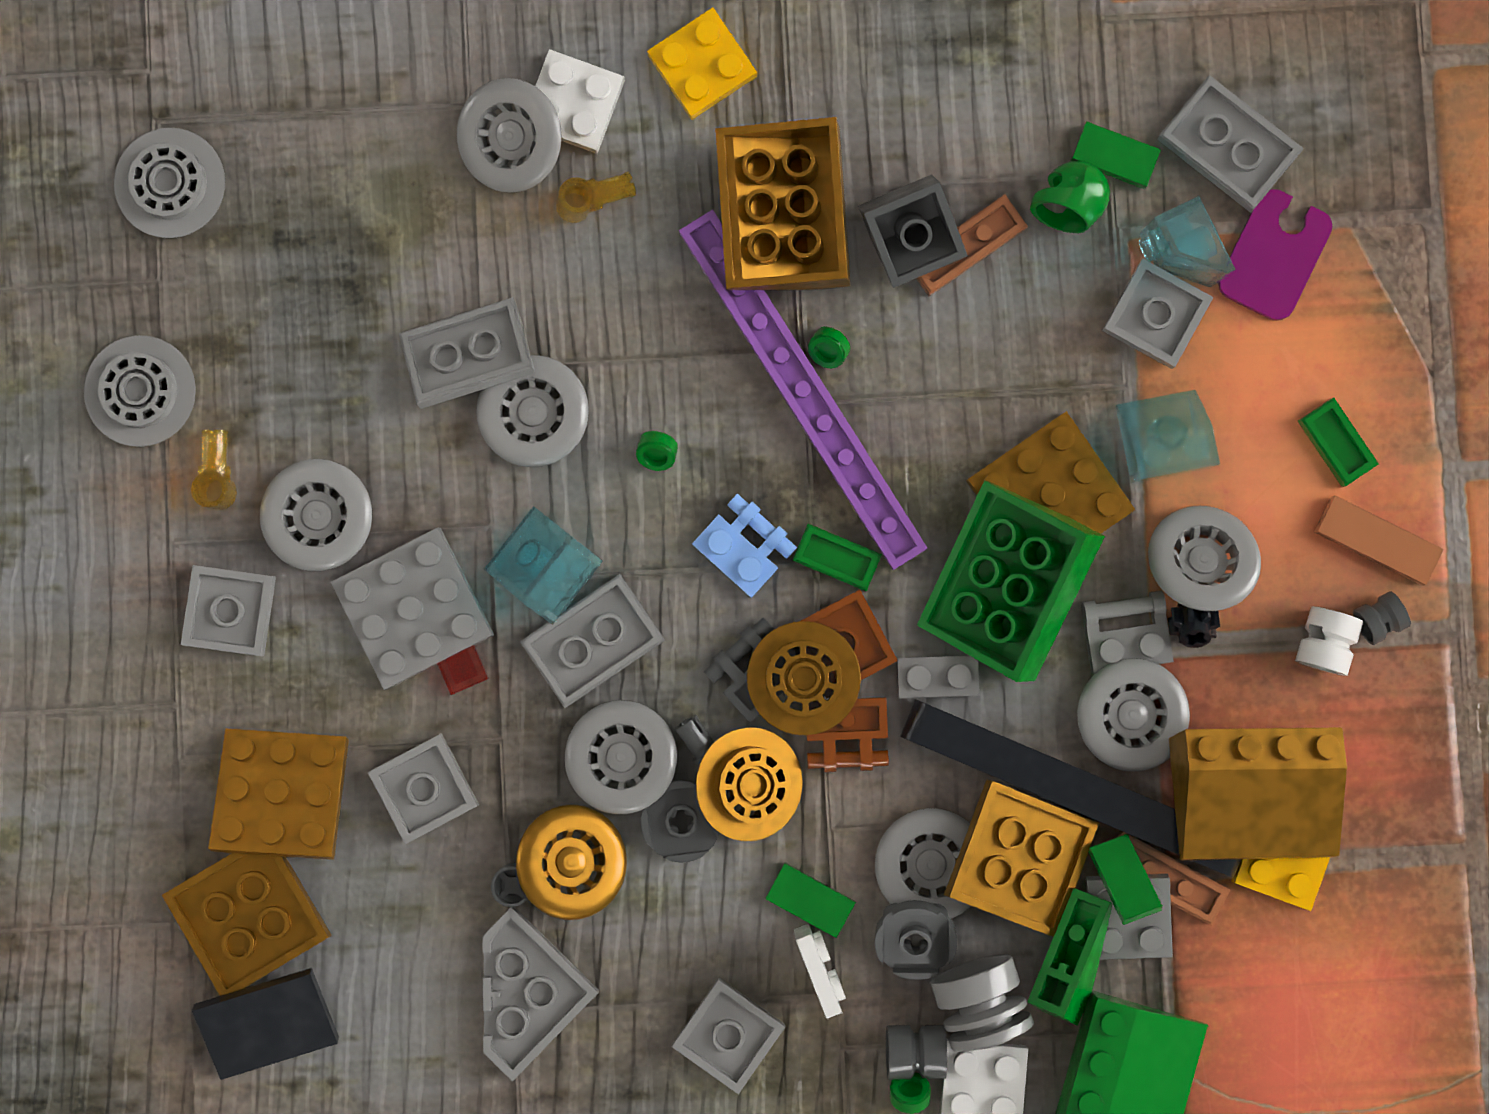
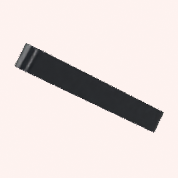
(1049, 778)

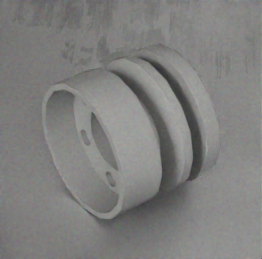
(984, 1012)

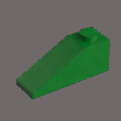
(1072, 958)

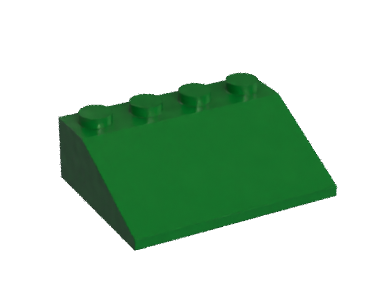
(1010, 582)
(1131, 1060)

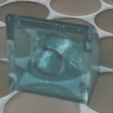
(1187, 244)
(1167, 436)
(543, 565)

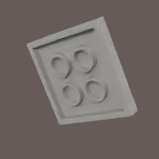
(412, 608)

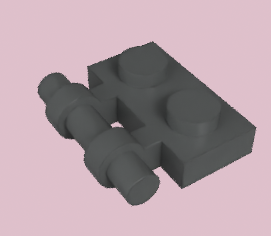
(725, 663)

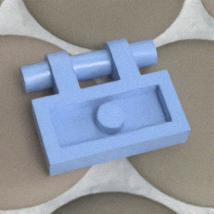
(735, 554)

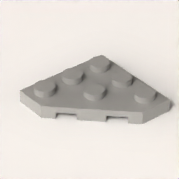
(526, 992)

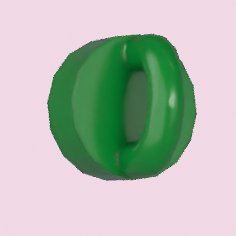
(828, 347)
(656, 450)
(910, 1094)

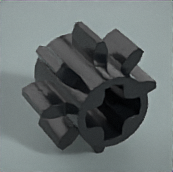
(1193, 626)

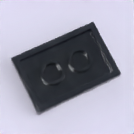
(265, 1023)

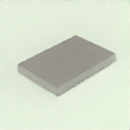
(1230, 143)
(466, 353)
(592, 641)

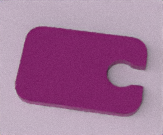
(1272, 263)

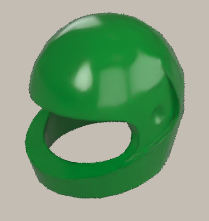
(1080, 189)

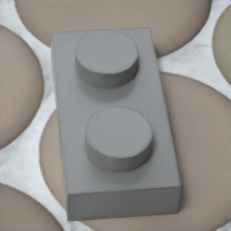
(937, 677)

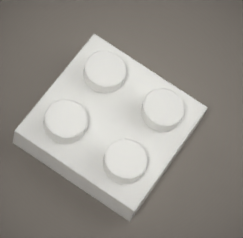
(581, 96)
(825, 983)
(985, 1080)

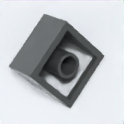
(913, 230)

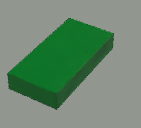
(1116, 155)
(1338, 442)
(837, 557)
(1125, 879)
(810, 900)

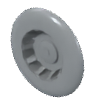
(510, 135)
(169, 182)
(139, 390)
(534, 414)
(316, 515)
(1202, 562)
(1132, 714)
(620, 757)
(927, 862)

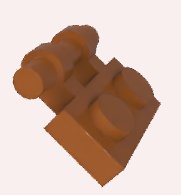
(864, 722)

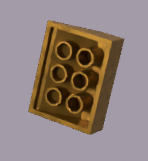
(783, 205)
(1258, 792)

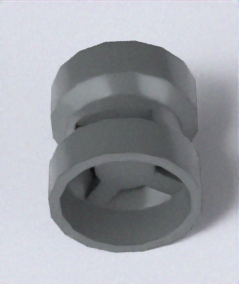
(1382, 617)
(507, 888)

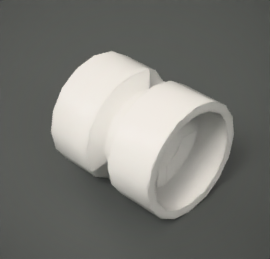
(1329, 641)

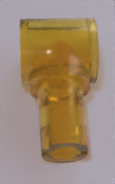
(594, 194)
(214, 468)

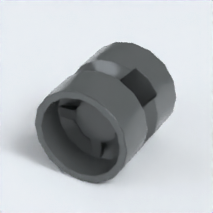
(917, 1051)

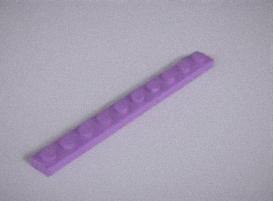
(808, 400)

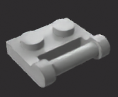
(1141, 642)

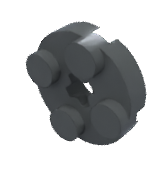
(667, 839)
(915, 918)

